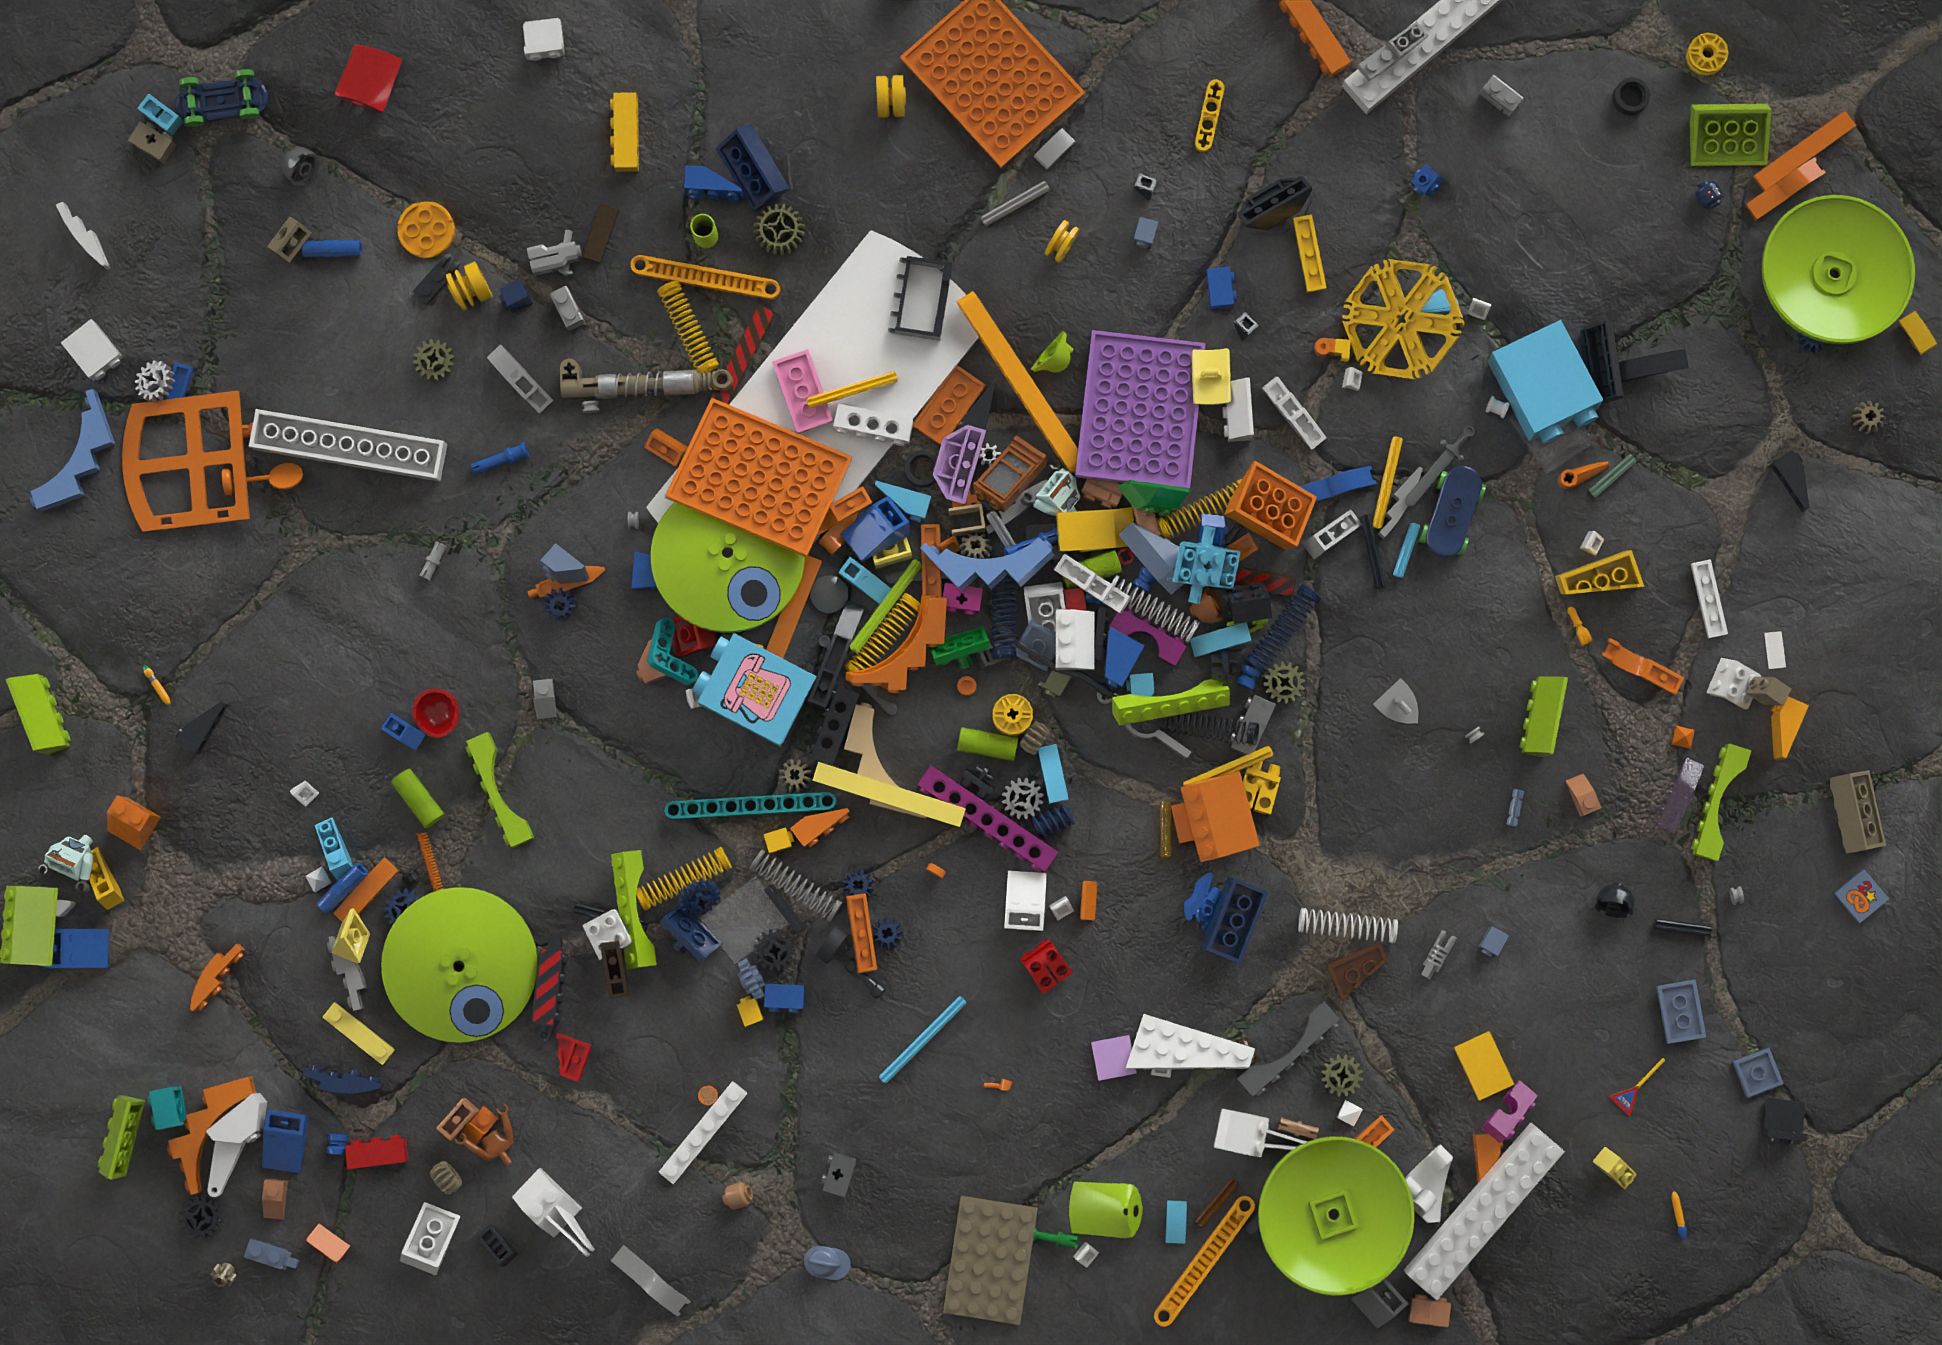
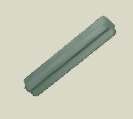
(1614, 474)

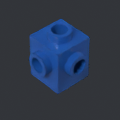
(1426, 181)

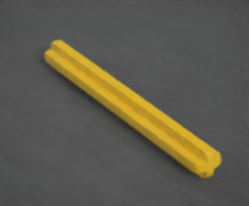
(852, 389)
(1387, 482)
(1235, 765)

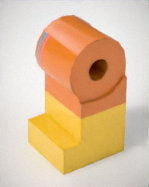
(1335, 347)

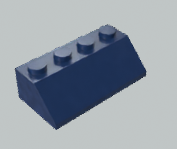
(752, 167)

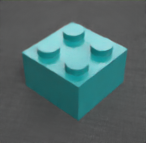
(167, 1107)

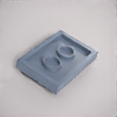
(1681, 1011)

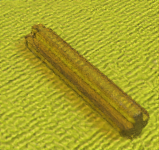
(1165, 829)

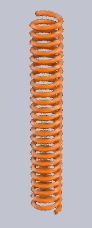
(431, 872)

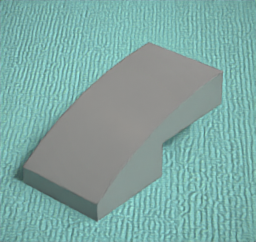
(1054, 149)

